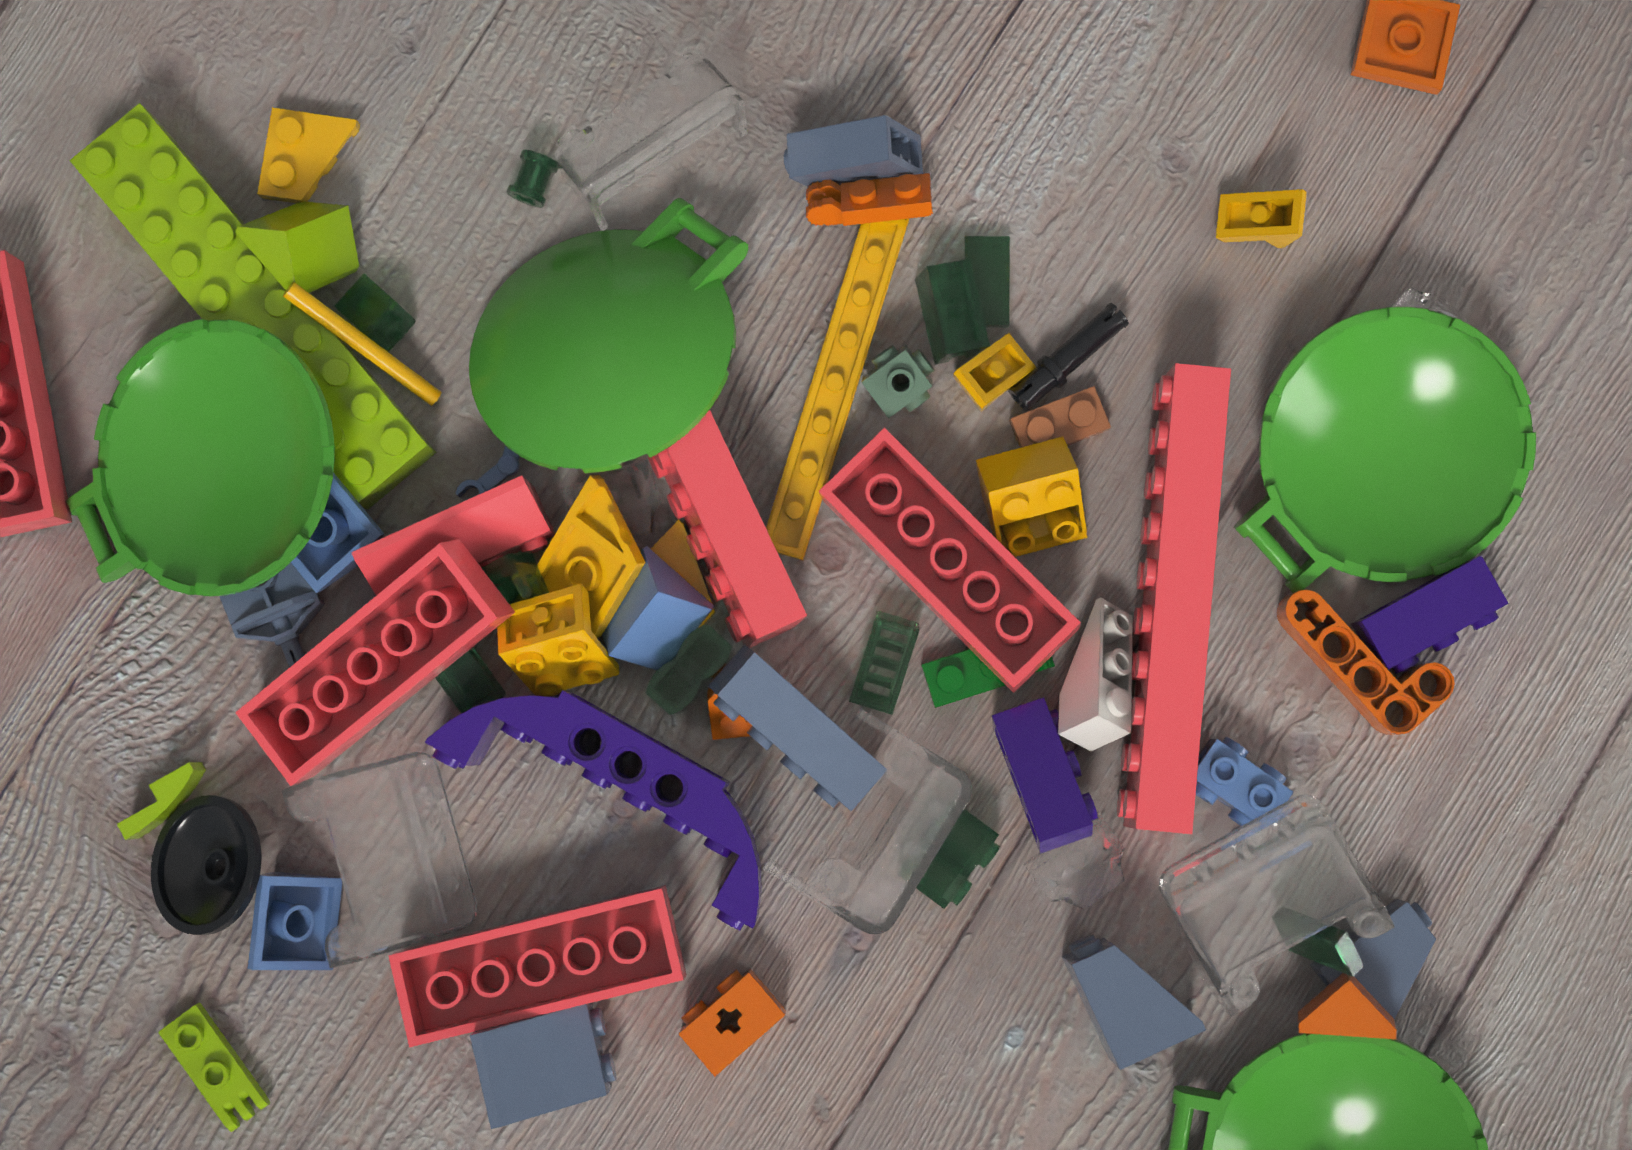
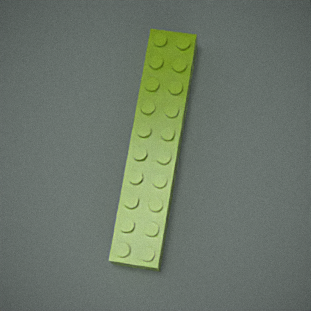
(195, 244)

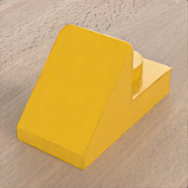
(1262, 217)
(994, 371)

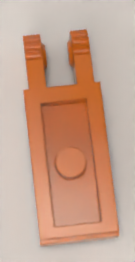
(869, 200)

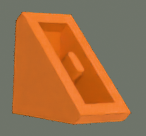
(1346, 1010)

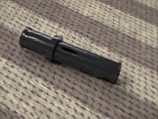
(1054, 369)

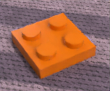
(1406, 43)

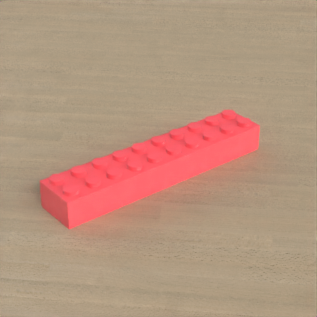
(1175, 598)

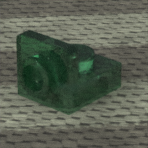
(375, 313)

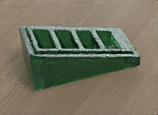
(898, 625)

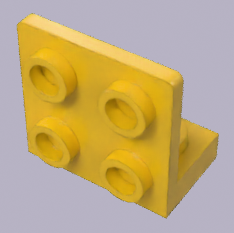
(553, 643)

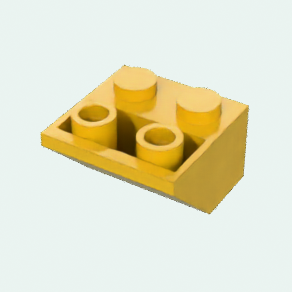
(1033, 497)

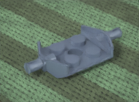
(275, 611)

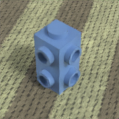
(1237, 782)

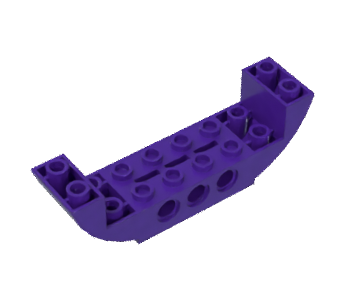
(562, 726)

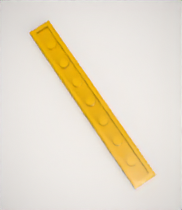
(834, 385)

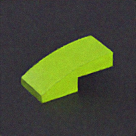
(170, 794)

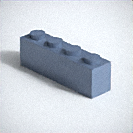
(797, 728)

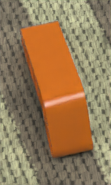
(1356, 654)

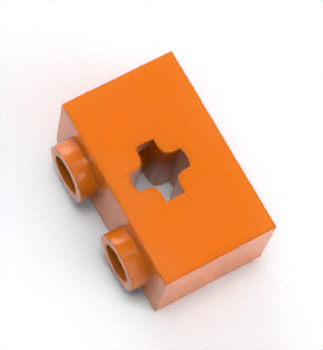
(721, 1045)

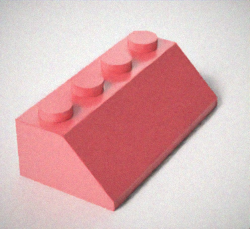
(488, 525)

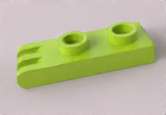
(213, 1066)

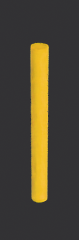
(362, 343)

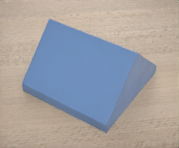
(339, 532)
(655, 615)
(293, 921)

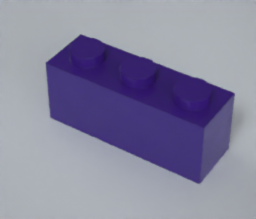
(1432, 615)
(1044, 775)

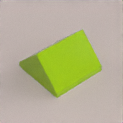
(304, 244)

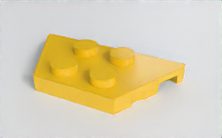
(593, 550)

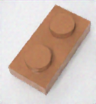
(1072, 417)

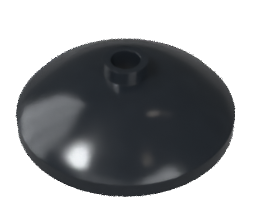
(206, 865)

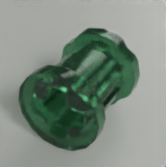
(532, 178)

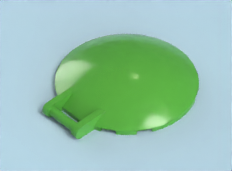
(607, 344)
(1391, 448)
(209, 461)
(1333, 1097)

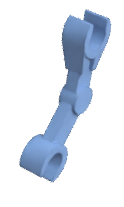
(506, 466)

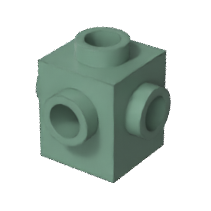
(893, 395)

